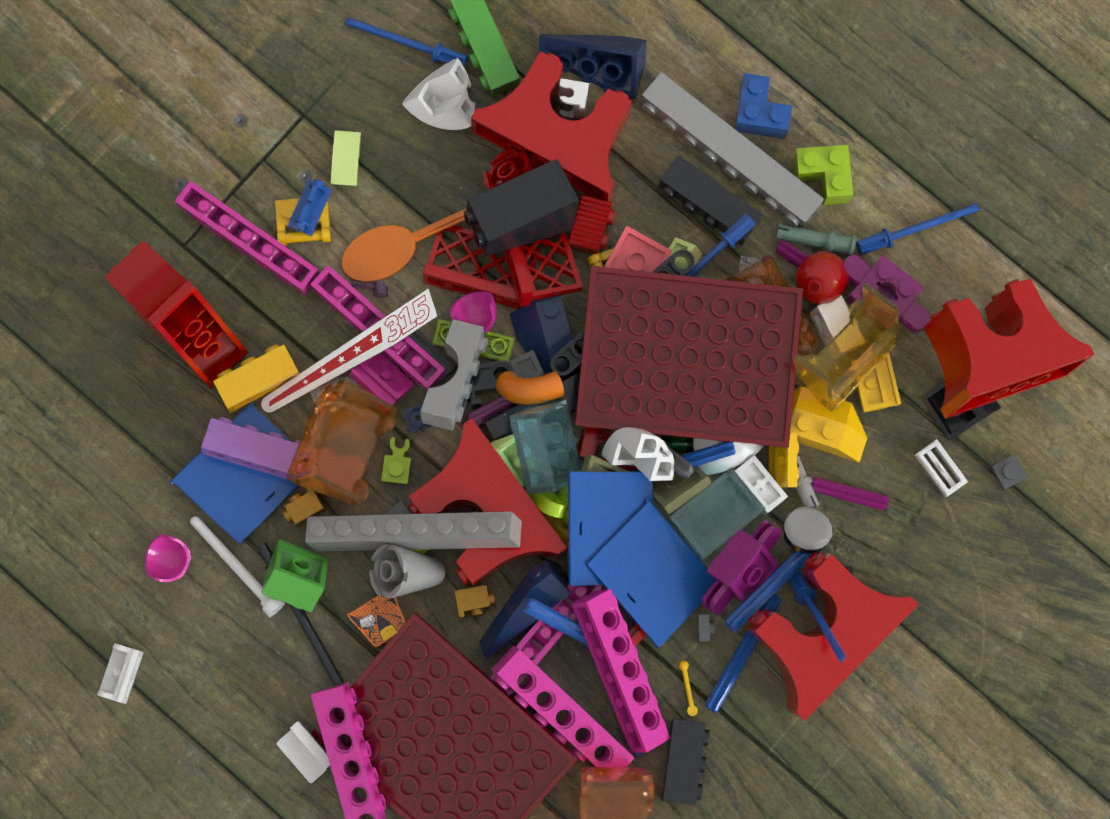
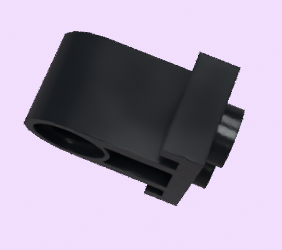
(484, 380)

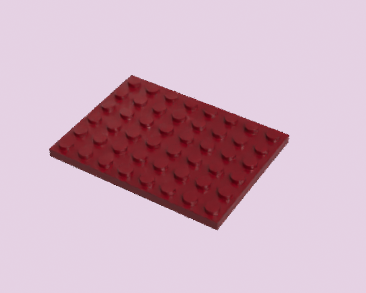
(689, 357)
(449, 734)

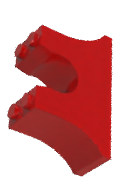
(530, 125)
(176, 313)
(1019, 356)
(484, 482)
(854, 615)

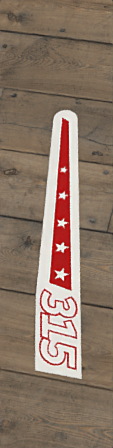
(362, 347)

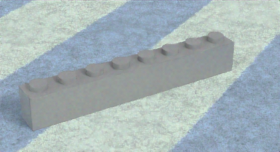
(731, 150)
(414, 531)

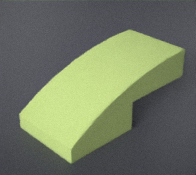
(345, 158)

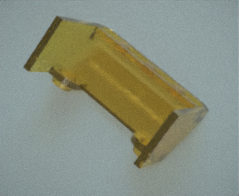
(853, 351)

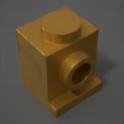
(302, 507)
(474, 601)

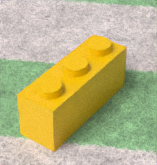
(255, 377)

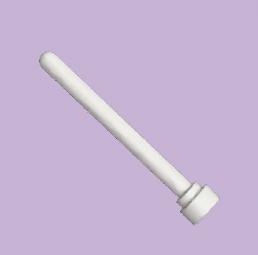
(270, 606)

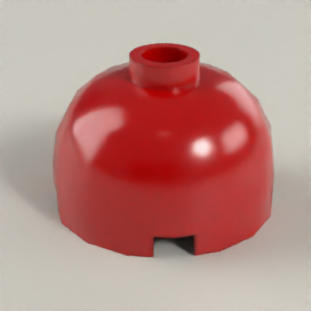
(507, 167)
(821, 277)

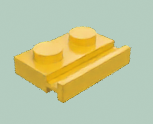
(879, 388)
(783, 463)

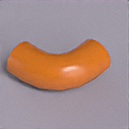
(529, 390)

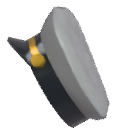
(807, 530)

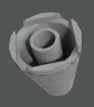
(403, 571)

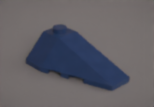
(600, 59)
(544, 330)
(543, 583)

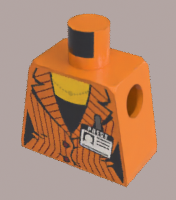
(378, 620)

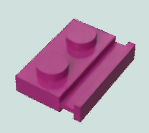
(382, 379)

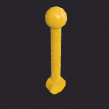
(691, 710)

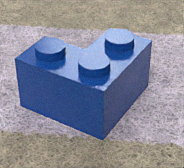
(757, 115)

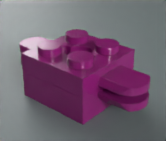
(892, 284)
(741, 566)

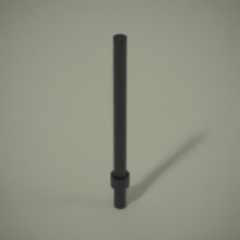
(308, 629)

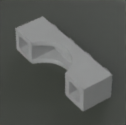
(444, 403)

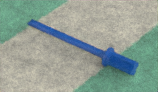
(438, 53)
(731, 237)
(885, 238)
(805, 595)

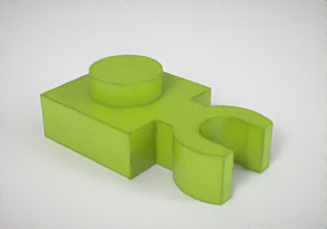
(396, 466)

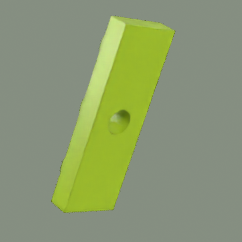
(498, 346)

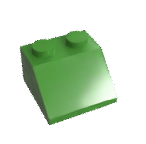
(295, 576)

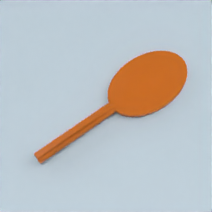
(388, 249)

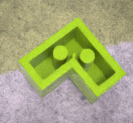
(830, 166)

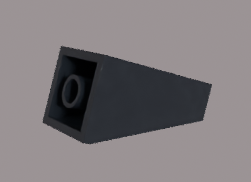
(523, 209)

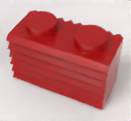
(590, 225)

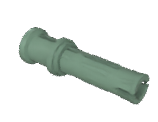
(829, 241)

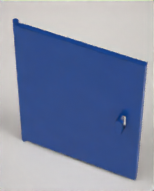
(232, 493)
(596, 511)
(652, 573)

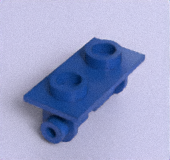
(310, 207)

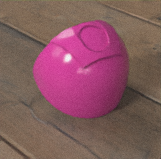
(476, 308)
(167, 558)

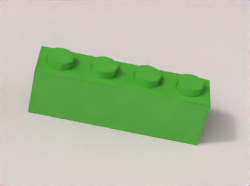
(485, 44)

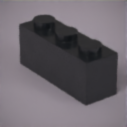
(685, 762)

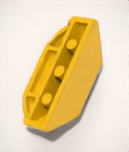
(829, 431)

